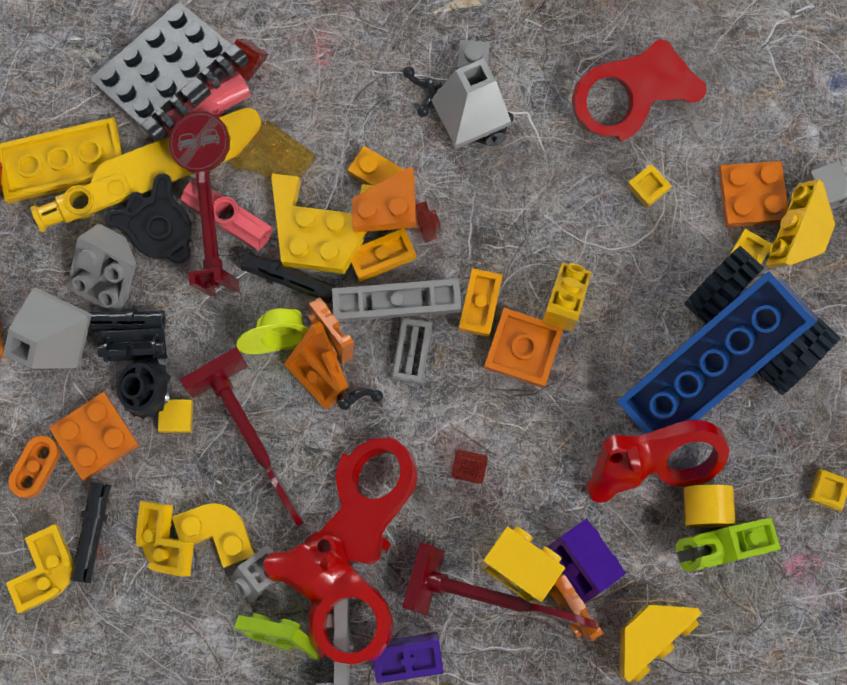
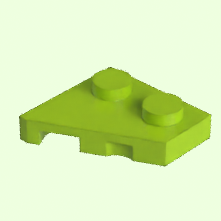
(280, 635)

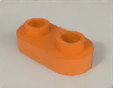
(33, 466)

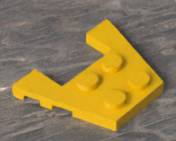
(310, 235)

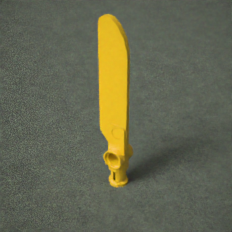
(136, 172)

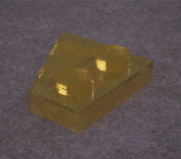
(274, 153)

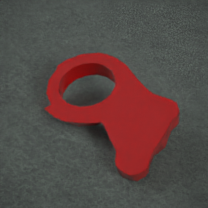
(646, 77)
(630, 459)
(362, 519)
(326, 578)

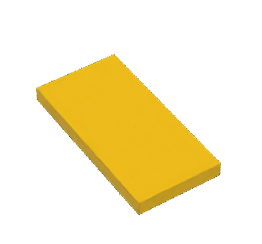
(57, 159)

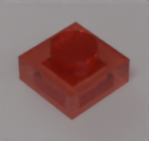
(427, 221)

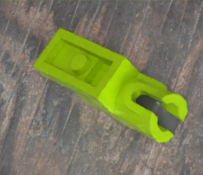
(727, 545)

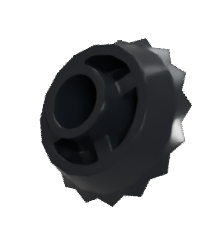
(144, 387)

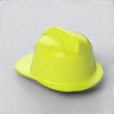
(274, 332)

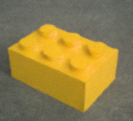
(523, 565)

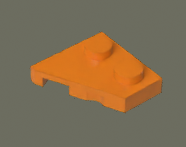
(386, 204)
(341, 344)
(317, 366)
(565, 595)

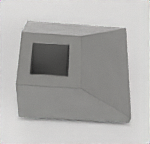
(471, 104)
(102, 268)
(47, 333)

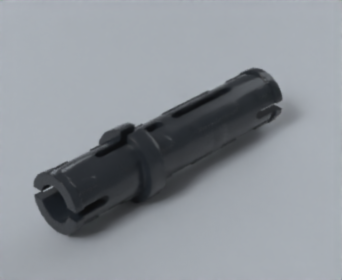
(277, 273)
(127, 320)
(90, 532)

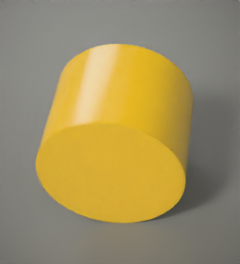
(709, 506)

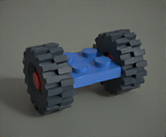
(726, 285)

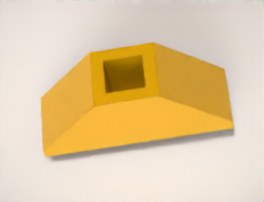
(804, 227)
(567, 296)
(651, 636)

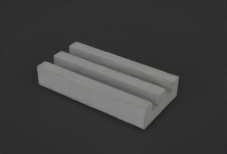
(408, 377)

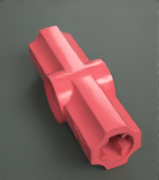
(231, 92)
(242, 223)

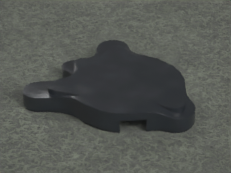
(155, 223)

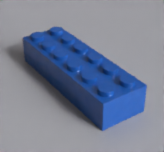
(720, 355)

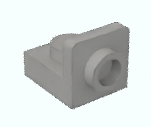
(250, 578)

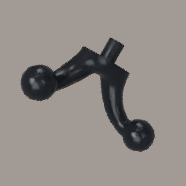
(423, 110)
(496, 137)
(348, 399)

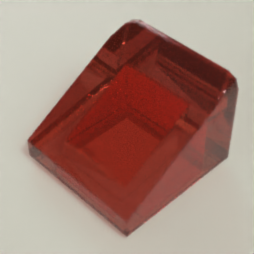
(255, 55)
(469, 466)

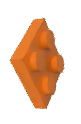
(753, 193)
(523, 348)
(94, 436)

